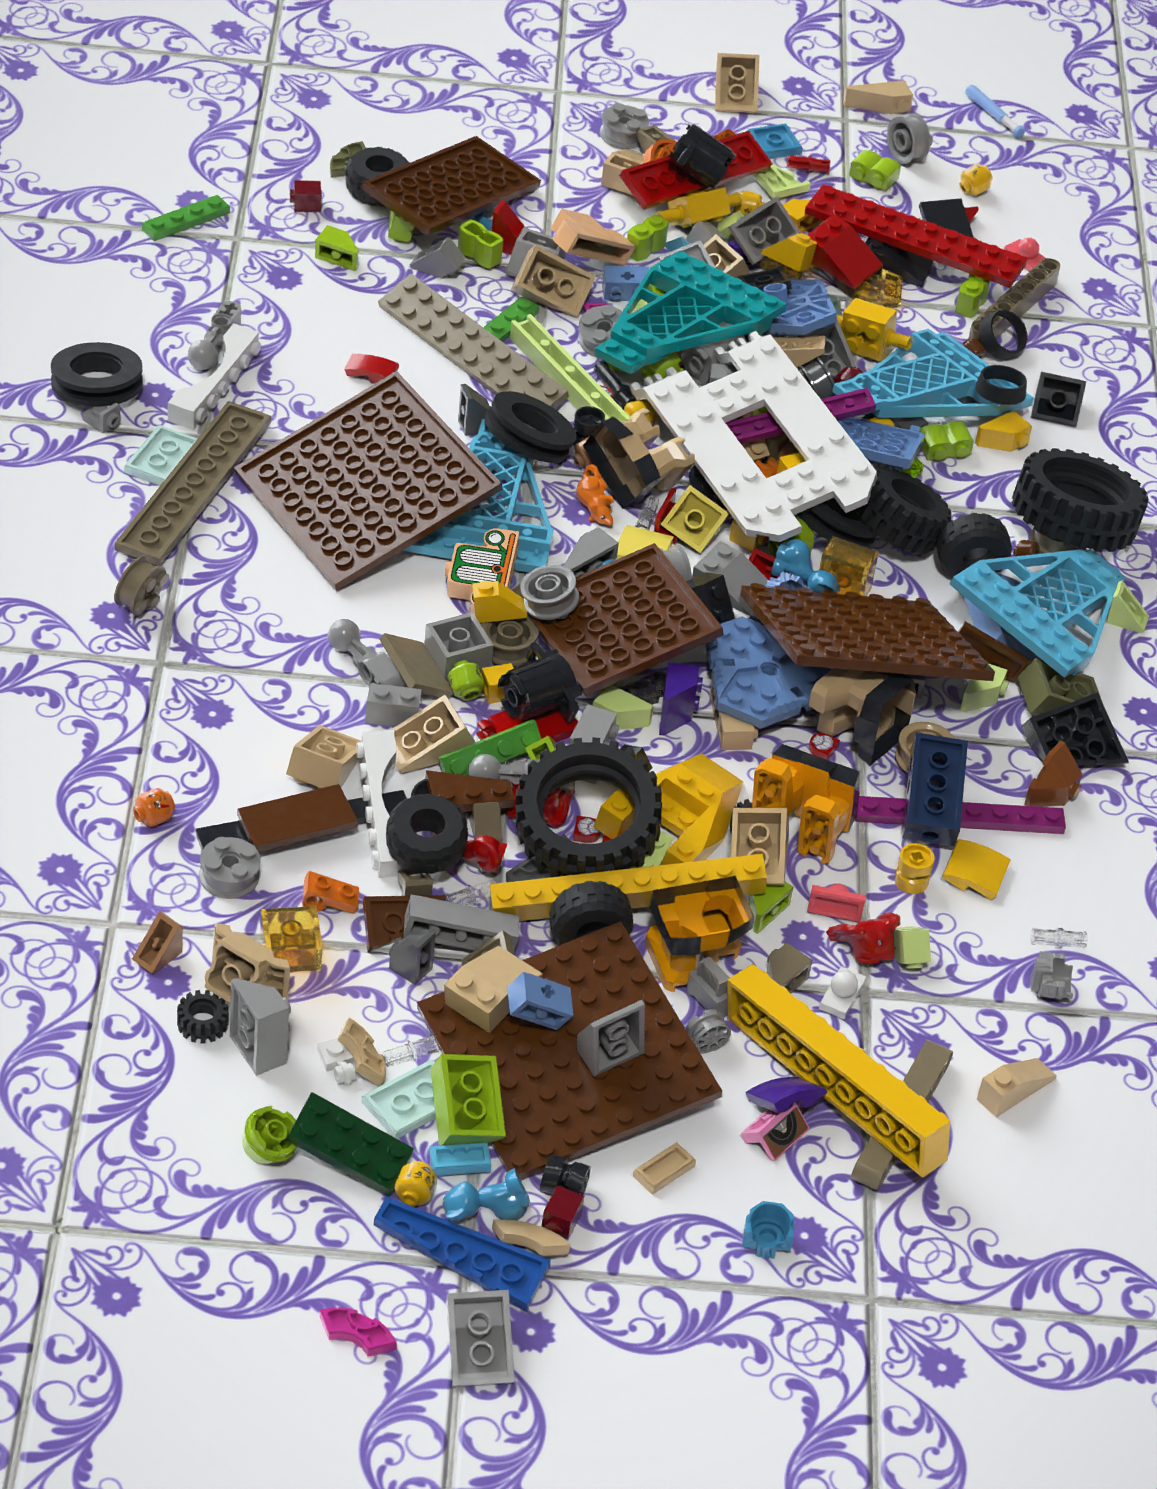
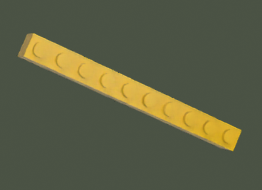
(534, 897)

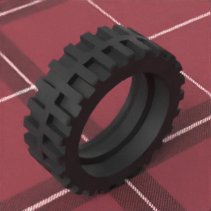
(1080, 500)
(588, 762)

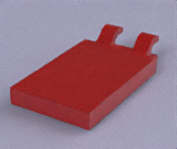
(548, 724)

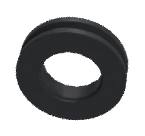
(96, 391)
(508, 422)
(829, 523)

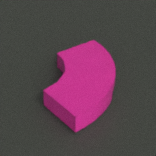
(357, 1328)

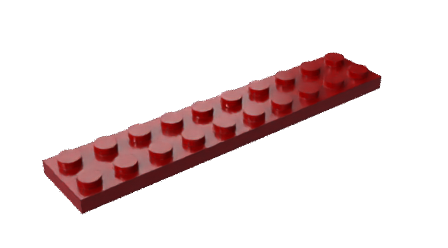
(918, 236)

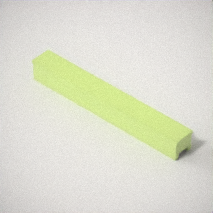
(562, 368)

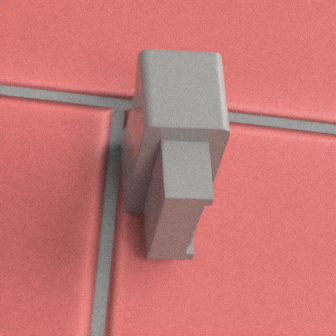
(709, 985)

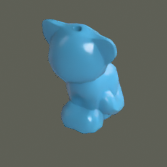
(795, 559)
(505, 1199)

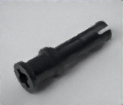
(621, 392)

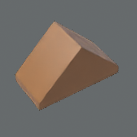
(160, 944)

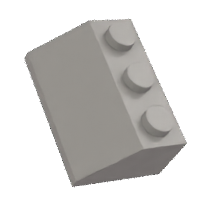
(259, 1024)

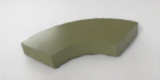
(340, 160)

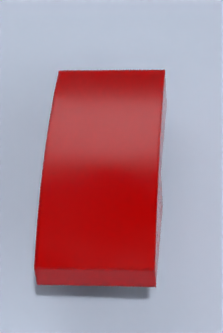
(370, 365)

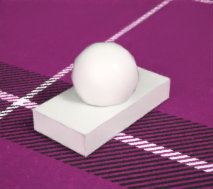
(842, 992)

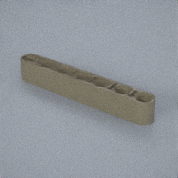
(1020, 296)
(921, 1078)

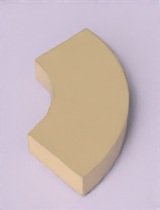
(360, 1044)
(531, 1236)

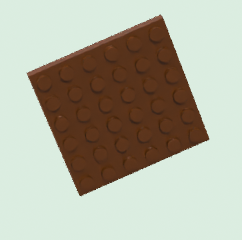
(628, 620)

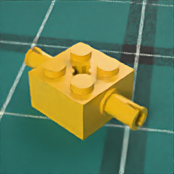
(701, 206)
(872, 330)

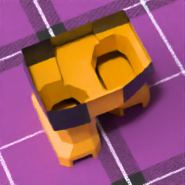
(816, 790)
(696, 920)

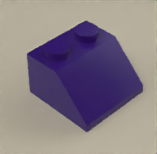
(679, 696)

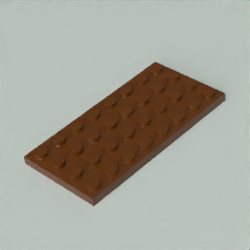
(451, 185)

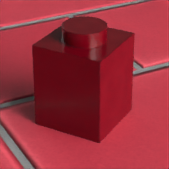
(306, 196)
(563, 1211)

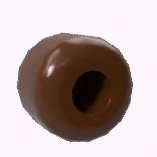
(975, 347)
(1026, 547)

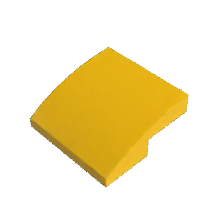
(976, 867)

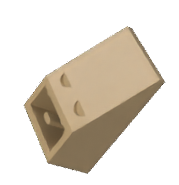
(615, 164)

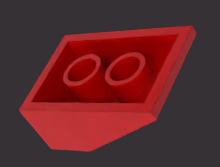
(843, 252)

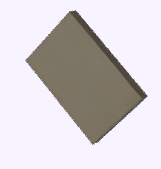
(416, 665)

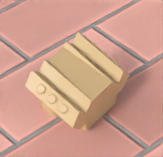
(246, 959)

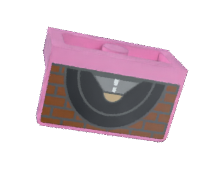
(776, 1130)

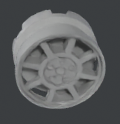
(708, 1030)

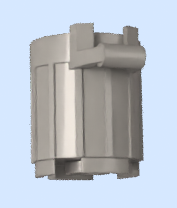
(699, 358)

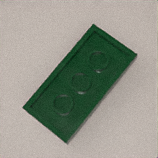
(349, 1144)

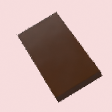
(297, 818)

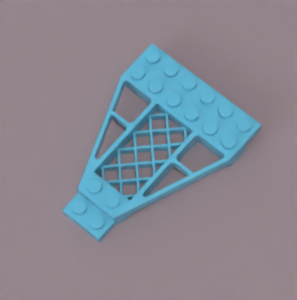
(930, 382)
(471, 526)
(1020, 613)

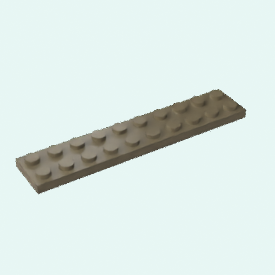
(467, 342)
(193, 483)

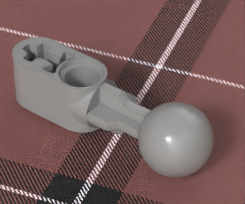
(203, 353)
(372, 666)
(490, 767)

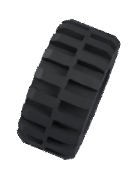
(905, 512)

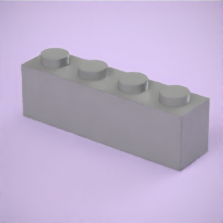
(458, 923)

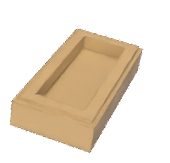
(664, 1168)

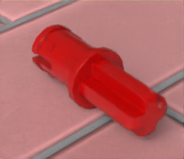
(809, 163)

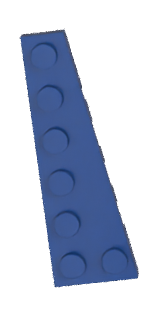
(466, 1251)

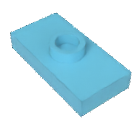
(460, 1158)

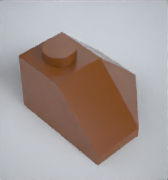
(1056, 781)

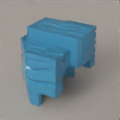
(769, 1229)

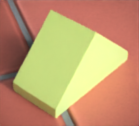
(1126, 610)

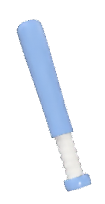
(989, 106)

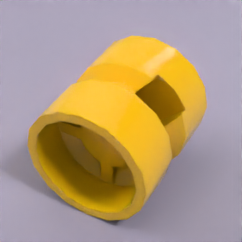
(914, 868)

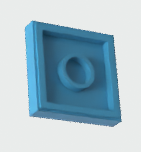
(777, 140)

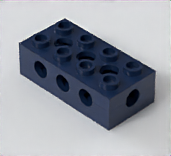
(935, 789)

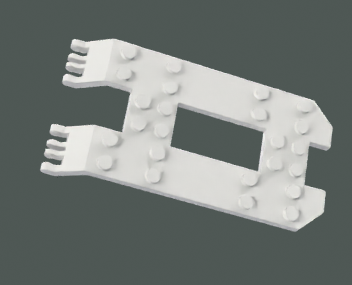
(770, 380)

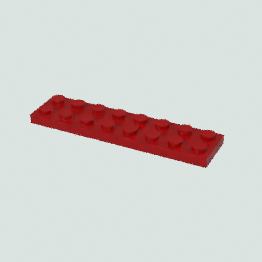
(663, 181)

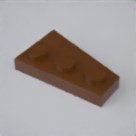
(994, 651)
(469, 790)
(385, 918)

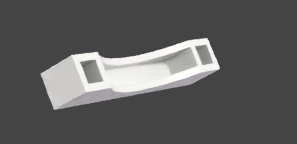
(192, 403)
(378, 760)

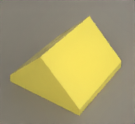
(695, 519)

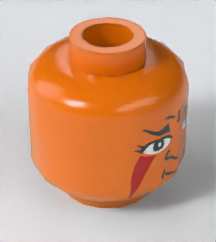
(154, 807)

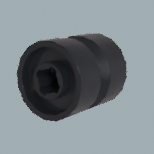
(586, 422)
(569, 1176)

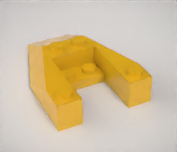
(695, 806)

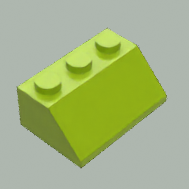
(467, 1099)

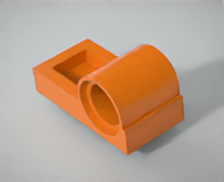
(326, 891)

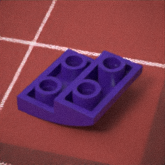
(782, 1092)

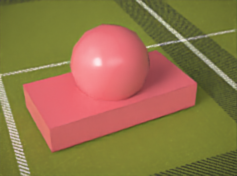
(1028, 248)
(836, 902)

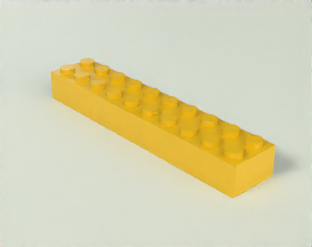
(851, 1077)

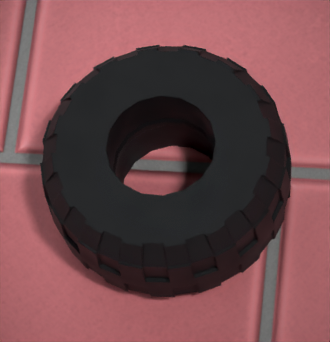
(369, 164)
(970, 540)
(426, 853)
(587, 909)

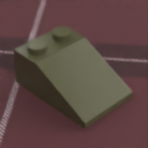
(1047, 689)

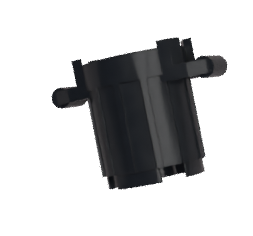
(702, 156)
(541, 686)

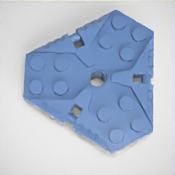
(806, 308)
(756, 676)

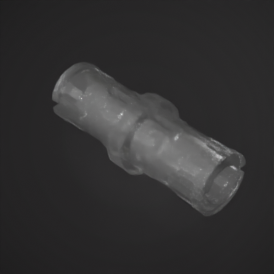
(1059, 938)

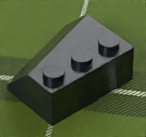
(1082, 727)

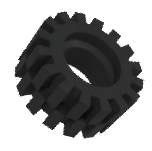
(202, 1028)

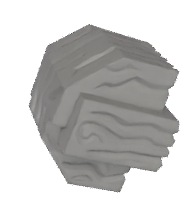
(1051, 976)

